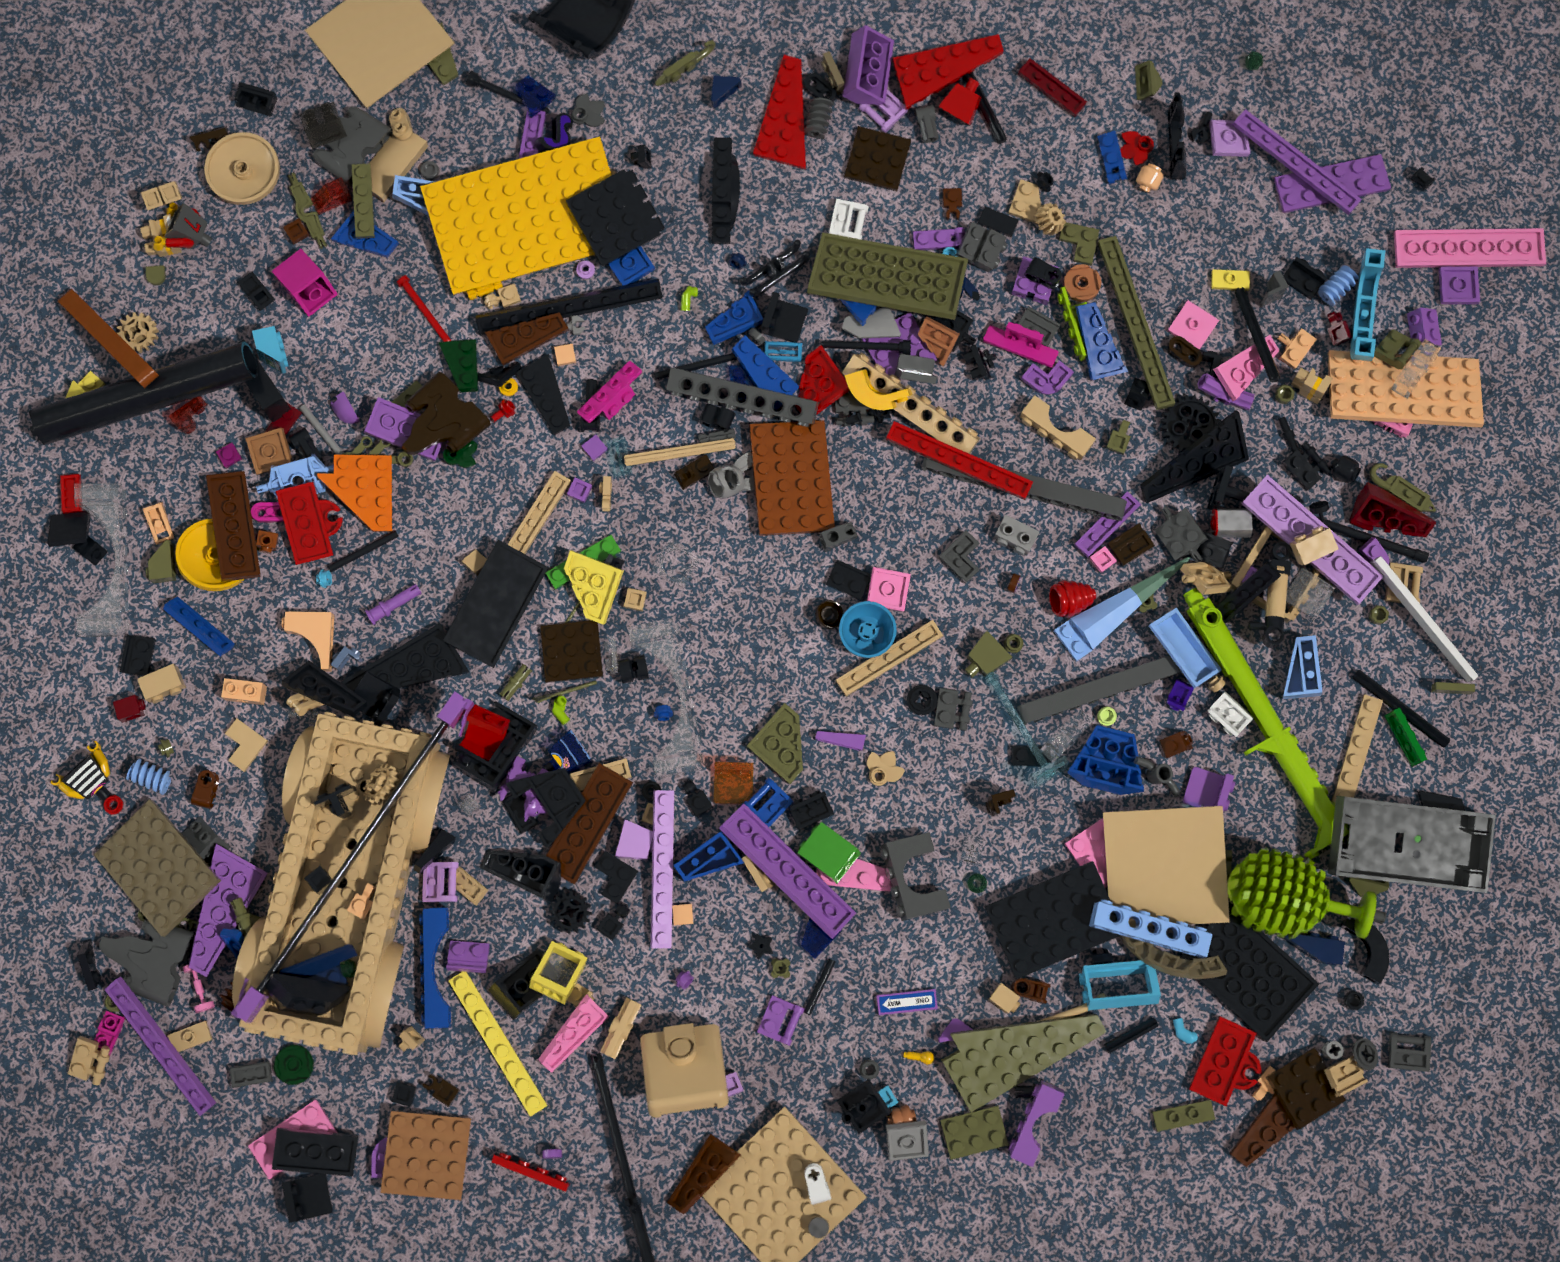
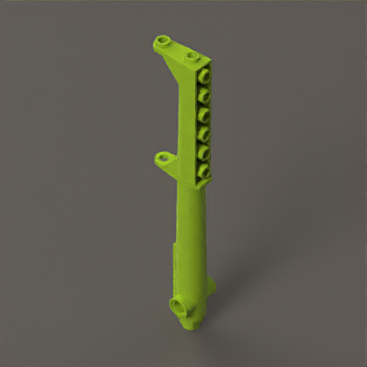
(1278, 738)

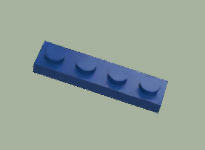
(198, 626)

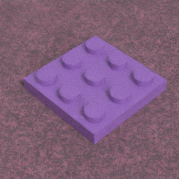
(909, 331)

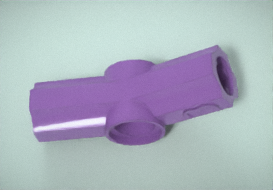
(1215, 388)

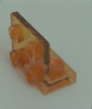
(733, 782)

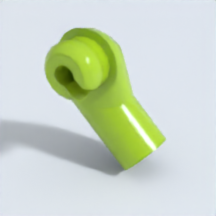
(686, 296)
(559, 708)

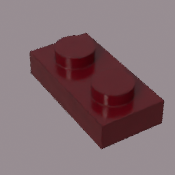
(287, 421)

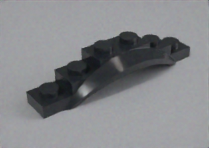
(724, 190)

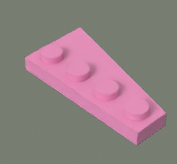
(1241, 369)
(861, 876)
(573, 1033)

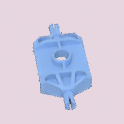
(282, 475)

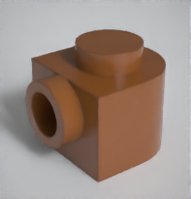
(267, 541)

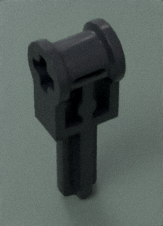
(591, 389)

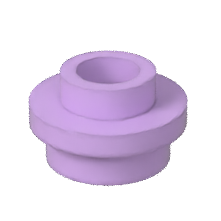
(588, 274)

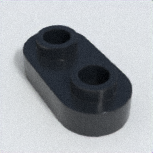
(821, 88)

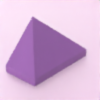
(954, 1026)

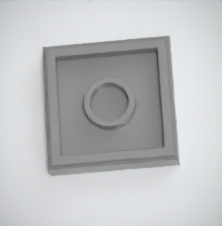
(907, 1140)

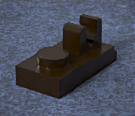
(216, 133)
(694, 472)

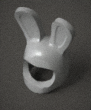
(722, 475)

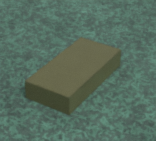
(1453, 688)

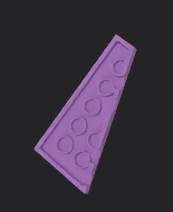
(238, 880)

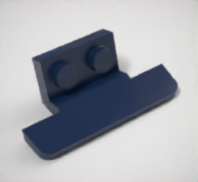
(324, 966)

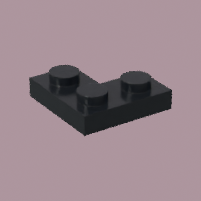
(620, 874)

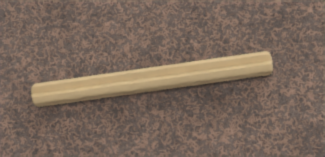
(679, 452)

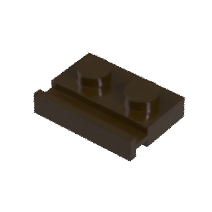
(1131, 545)

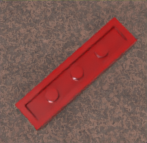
(523, 1168)

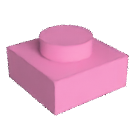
(1103, 559)

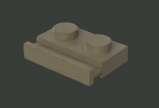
(835, 78)

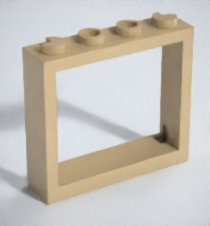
(1292, 612)

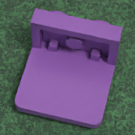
(1208, 789)

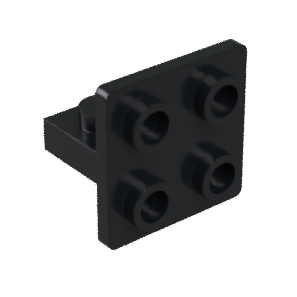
(336, 801)

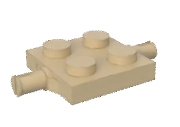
(1206, 578)

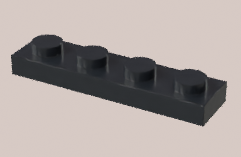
(1247, 591)

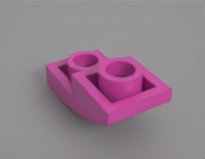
(109, 1030)

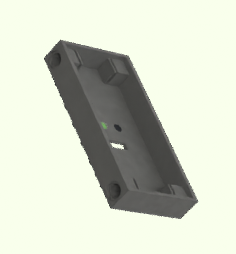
(1436, 850)

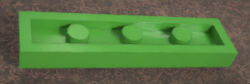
(597, 551)

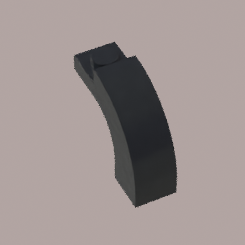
(1377, 952)

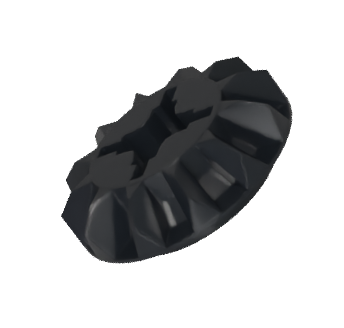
(926, 692)

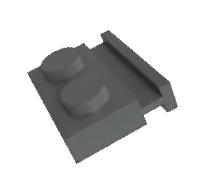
(1037, 321)

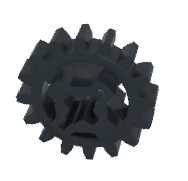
(567, 904)

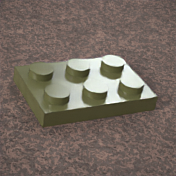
(974, 1132)

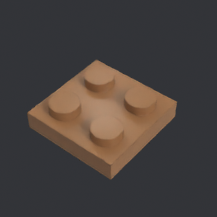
(269, 450)

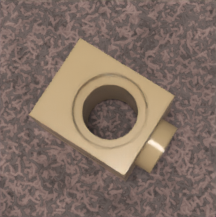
(1005, 999)

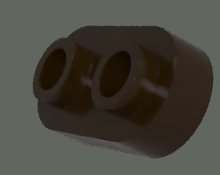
(1186, 350)

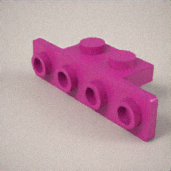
(1021, 342)
(612, 395)

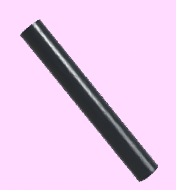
(819, 986)

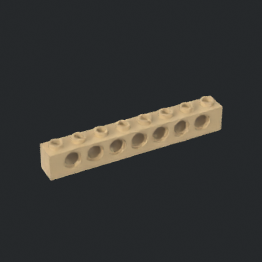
(923, 403)

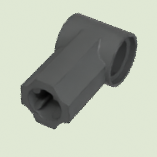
(926, 122)

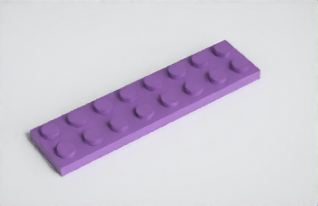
(787, 871)

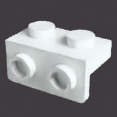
(1230, 714)

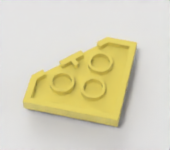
(593, 584)

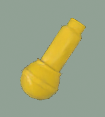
(926, 1057)

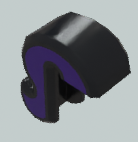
(559, 134)

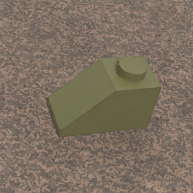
(162, 564)

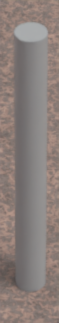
(321, 430)

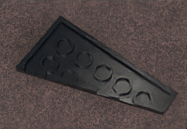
(1202, 459)

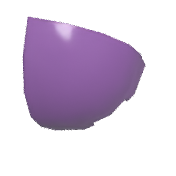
(344, 409)

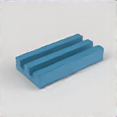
(784, 344)

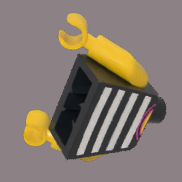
(87, 777)

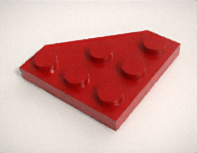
(821, 380)

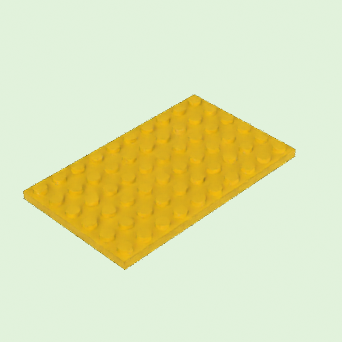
(513, 215)

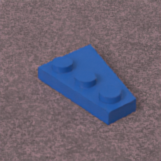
(380, 245)
(736, 320)

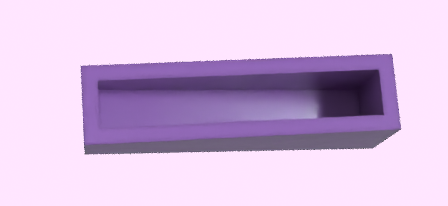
(851, 741)

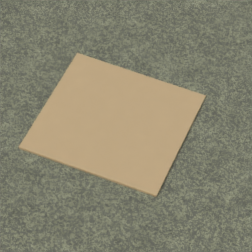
(378, 43)
(1168, 863)

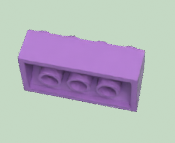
(868, 67)

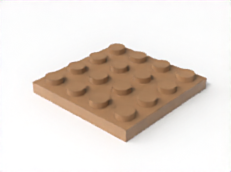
(425, 1155)

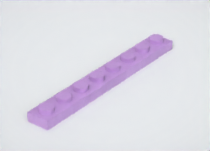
(662, 868)

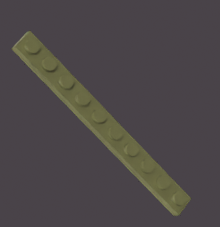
(1136, 323)

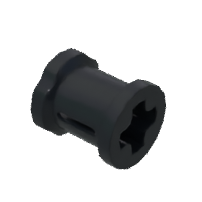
(1422, 178)

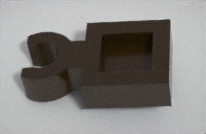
(444, 1091)

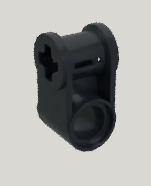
(1041, 272)

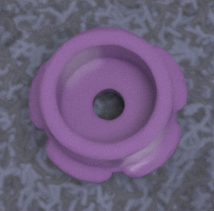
(684, 980)

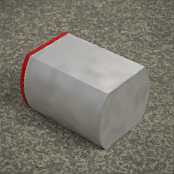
(1231, 523)

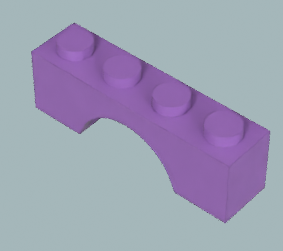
(1046, 1100)

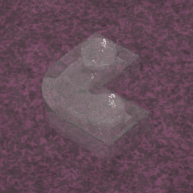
(612, 662)

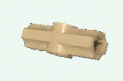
(620, 1028)

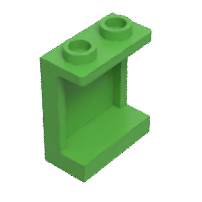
(828, 852)

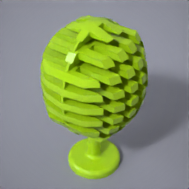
(1289, 895)

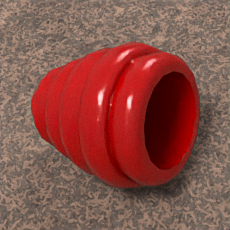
(1070, 598)

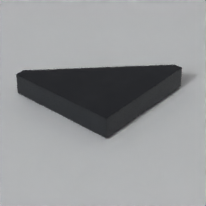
(499, 375)

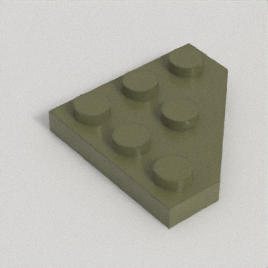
(780, 744)

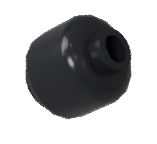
(1345, 469)

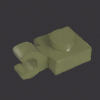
(1118, 439)

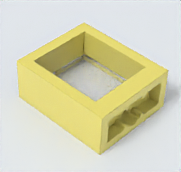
(558, 972)

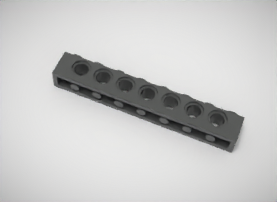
(676, 386)

